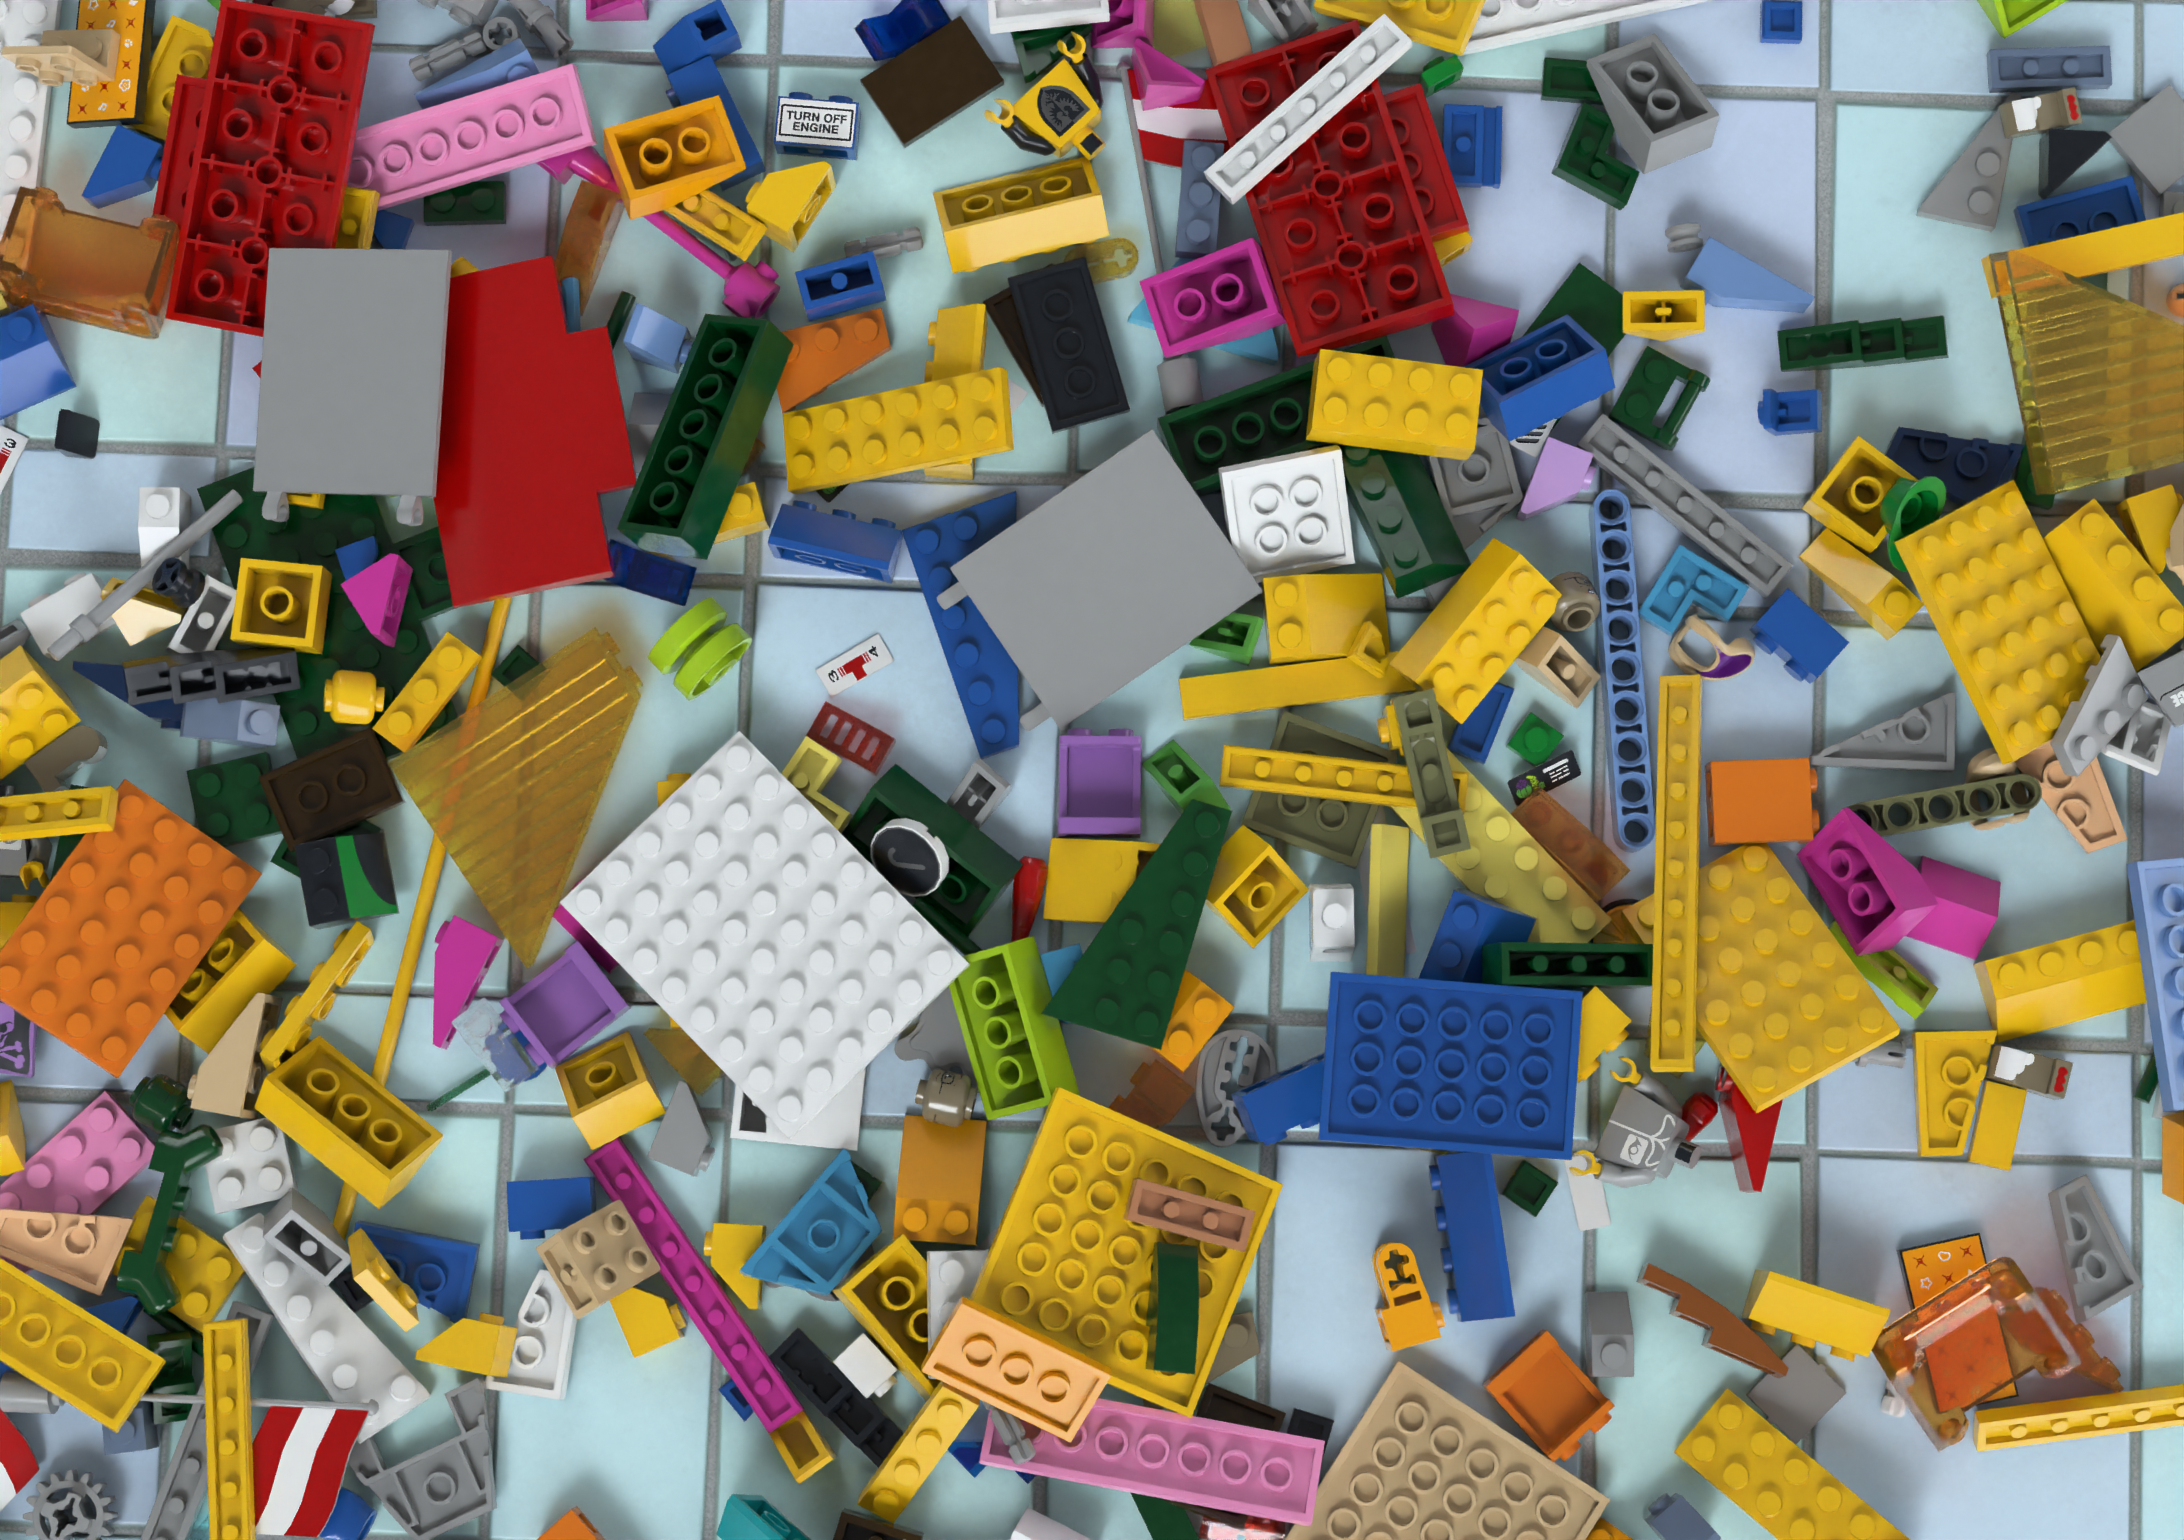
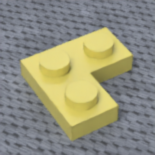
(809, 773)

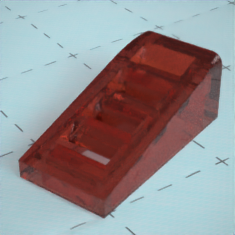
(880, 753)

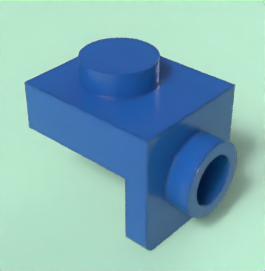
(1791, 412)

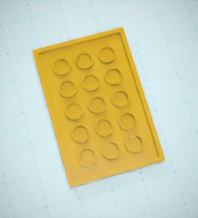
(2002, 617)
(1772, 979)

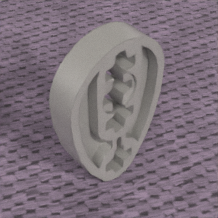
(1211, 1073)

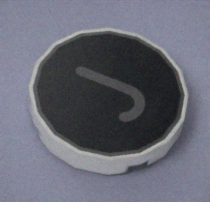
(909, 857)

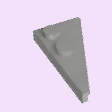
(1975, 183)
(1911, 742)

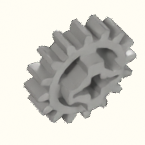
(79, 1499)

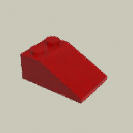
(1747, 1133)

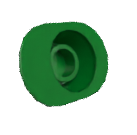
(1908, 508)

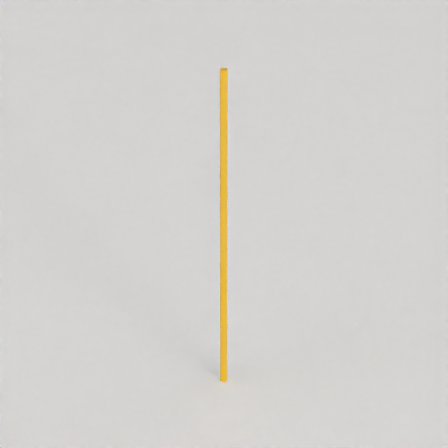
(422, 908)

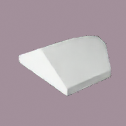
(2141, 739)

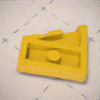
(381, 1282)

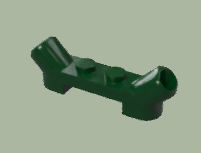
(145, 1270)

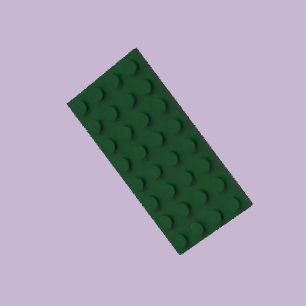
(311, 539)

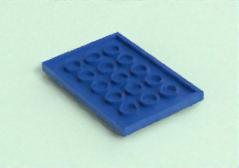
(1450, 1066)

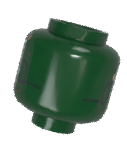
(161, 1104)

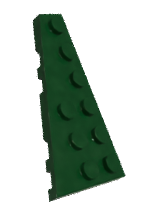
(1140, 954)

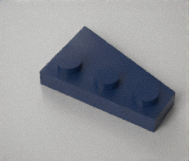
(1963, 465)

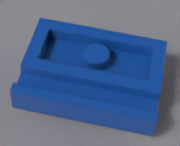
(1473, 144)

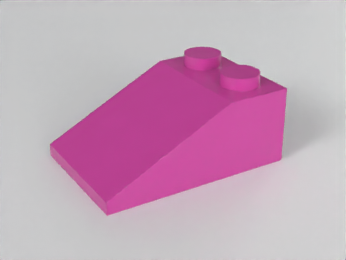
(1213, 299)
(1866, 883)

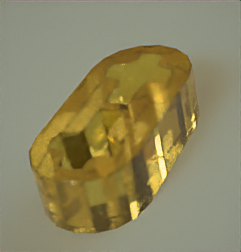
(1106, 250)

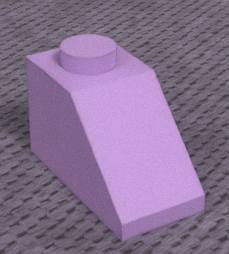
(1556, 478)

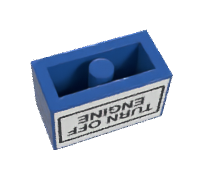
(817, 126)

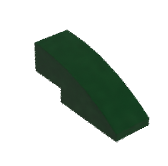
(1173, 1309)

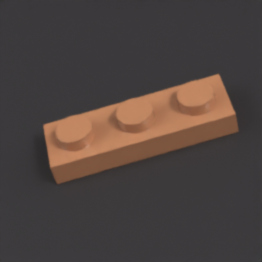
(1189, 1215)

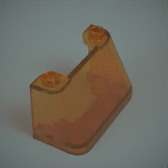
(87, 265)
(1971, 1347)

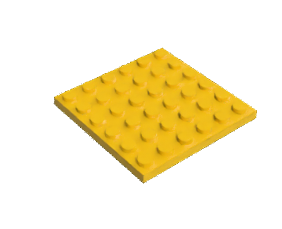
(1084, 1272)

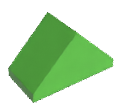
(1231, 637)

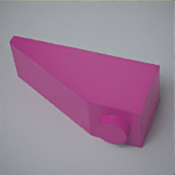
(459, 970)

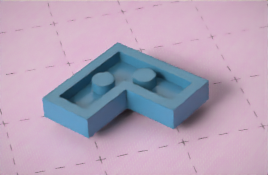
(1687, 581)

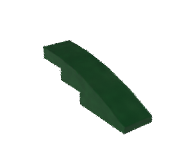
(1862, 344)

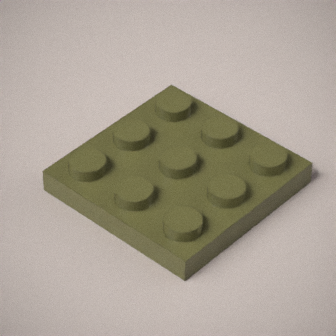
(1317, 824)

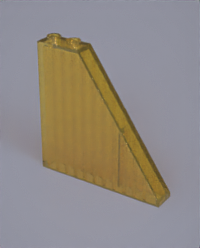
(2089, 375)
(523, 780)

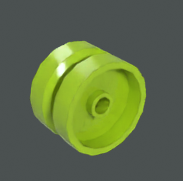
(699, 648)

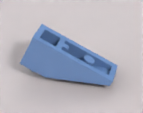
(493, 70)
(1740, 283)

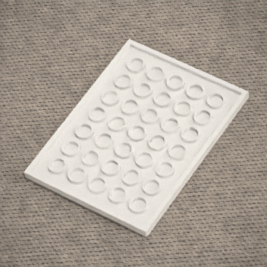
(764, 934)

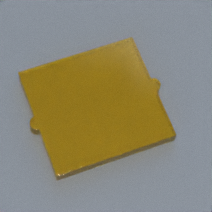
(1176, 27)

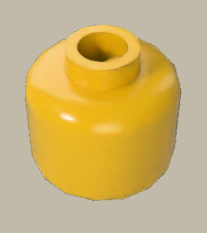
(353, 697)

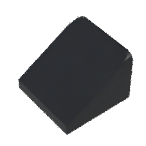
(76, 435)

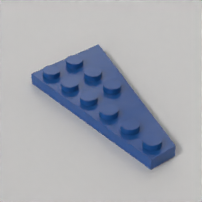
(976, 658)

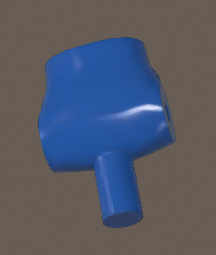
(350, 1518)

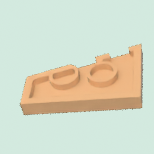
(2078, 802)
(65, 1245)

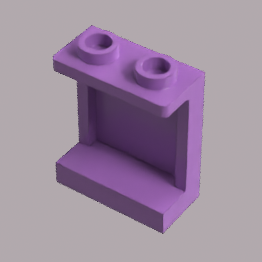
(1099, 784)
(563, 1007)

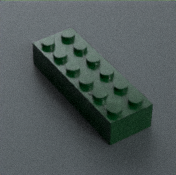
(1247, 423)
(705, 436)

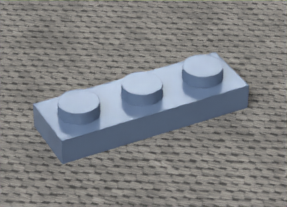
(2049, 69)
(1198, 201)

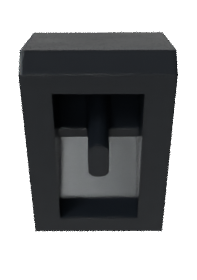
(2063, 154)

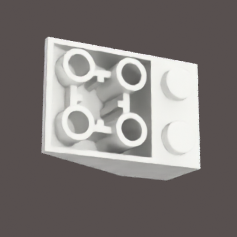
(833, 1127)

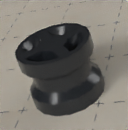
(178, 582)

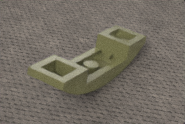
(1430, 773)

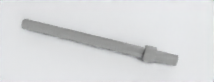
(85, 627)

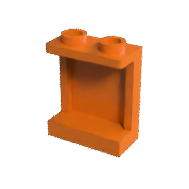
(1760, 801)
(1549, 1397)

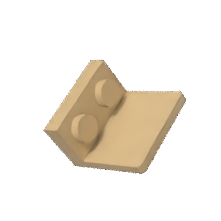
(69, 56)
(598, 1258)

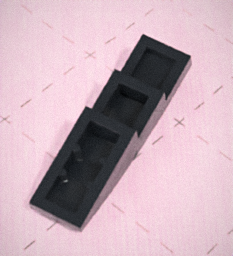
(211, 674)
(836, 1396)

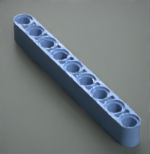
(1627, 651)

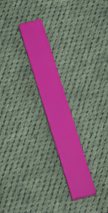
(696, 1286)

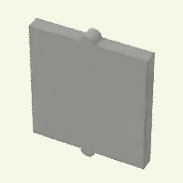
(1798, 1398)

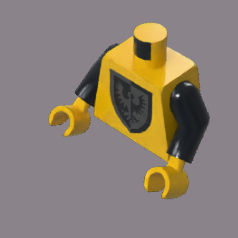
(1057, 109)

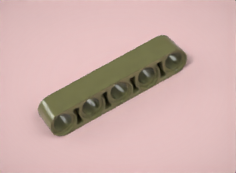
(1957, 801)

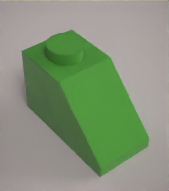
(1182, 778)

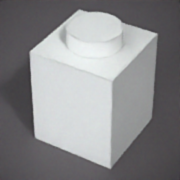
(867, 1366)

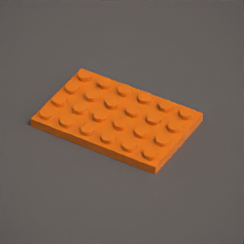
(121, 930)

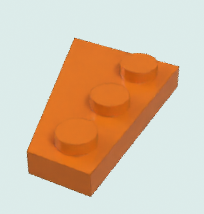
(828, 353)

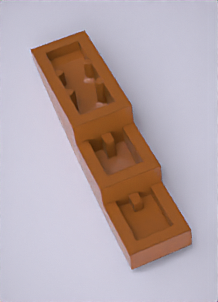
(1724, 1330)

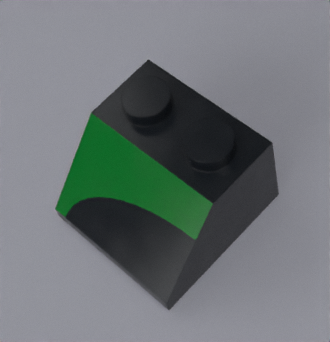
(346, 879)

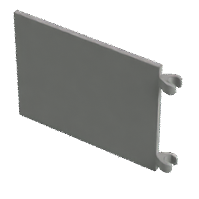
(352, 375)
(1104, 580)

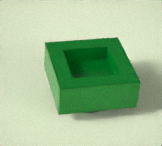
(1440, 74)
(1534, 740)

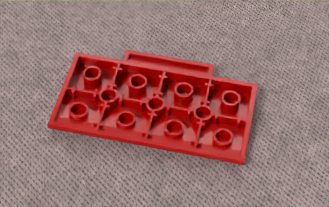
(258, 155)
(1353, 206)
(525, 438)

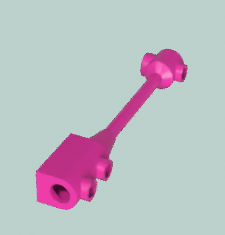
(746, 287)

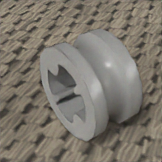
(494, 26)
(1684, 237)

